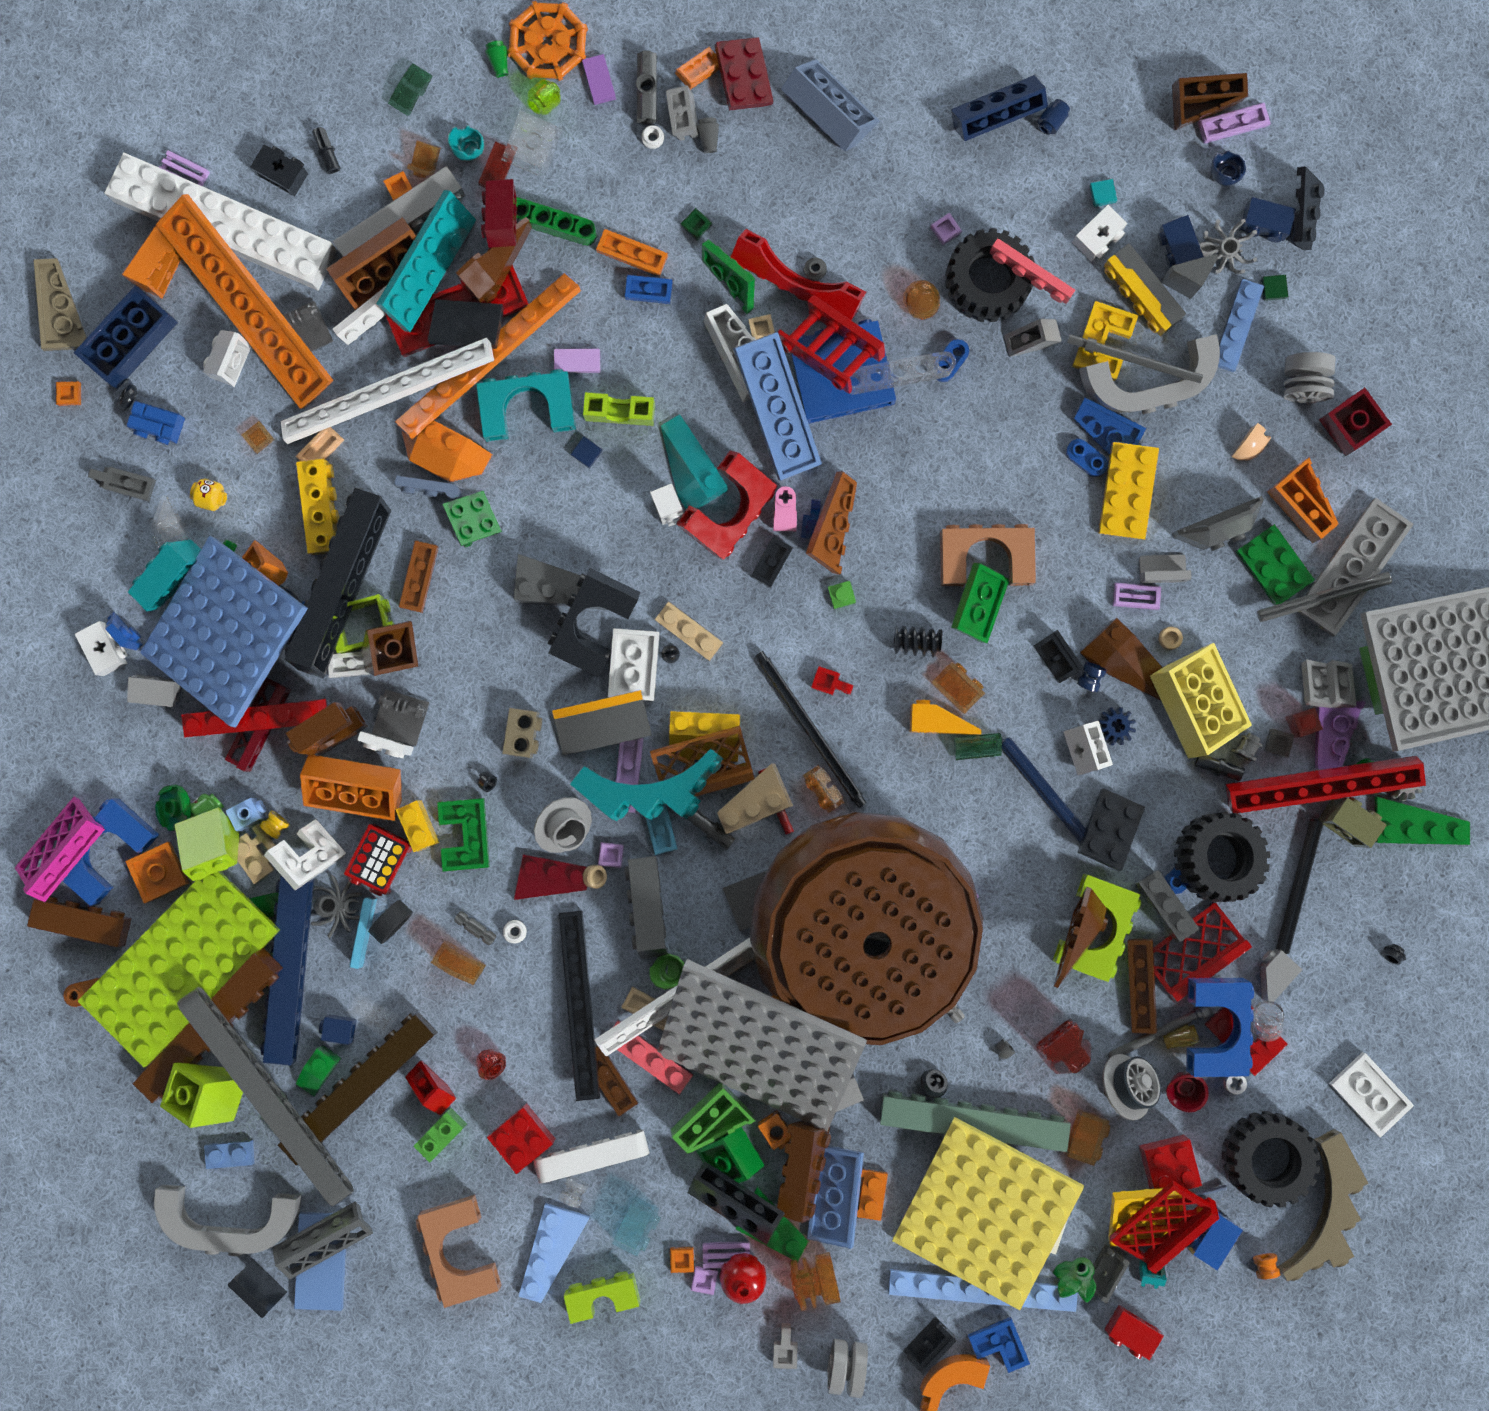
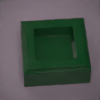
(696, 224)
(1274, 287)

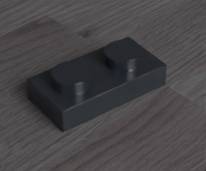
(771, 562)

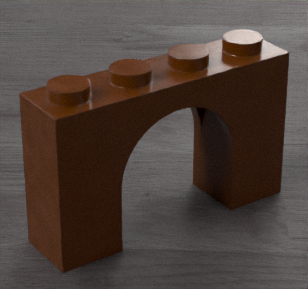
(325, 730)

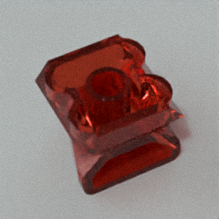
(1066, 1048)

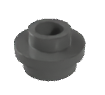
(812, 275)

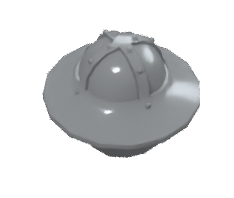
(562, 825)

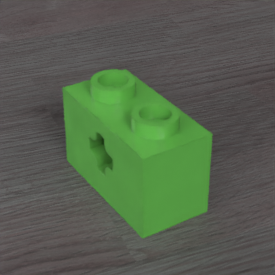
(440, 1135)

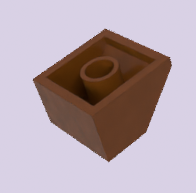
(389, 649)

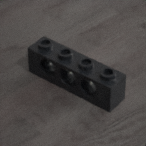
(735, 1202)

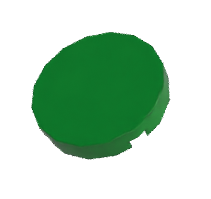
(172, 806)

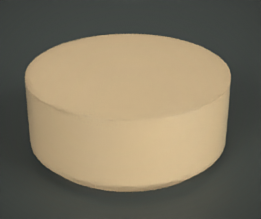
(1170, 638)
(595, 876)

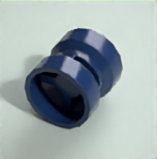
(1091, 676)

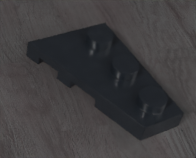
(1309, 200)

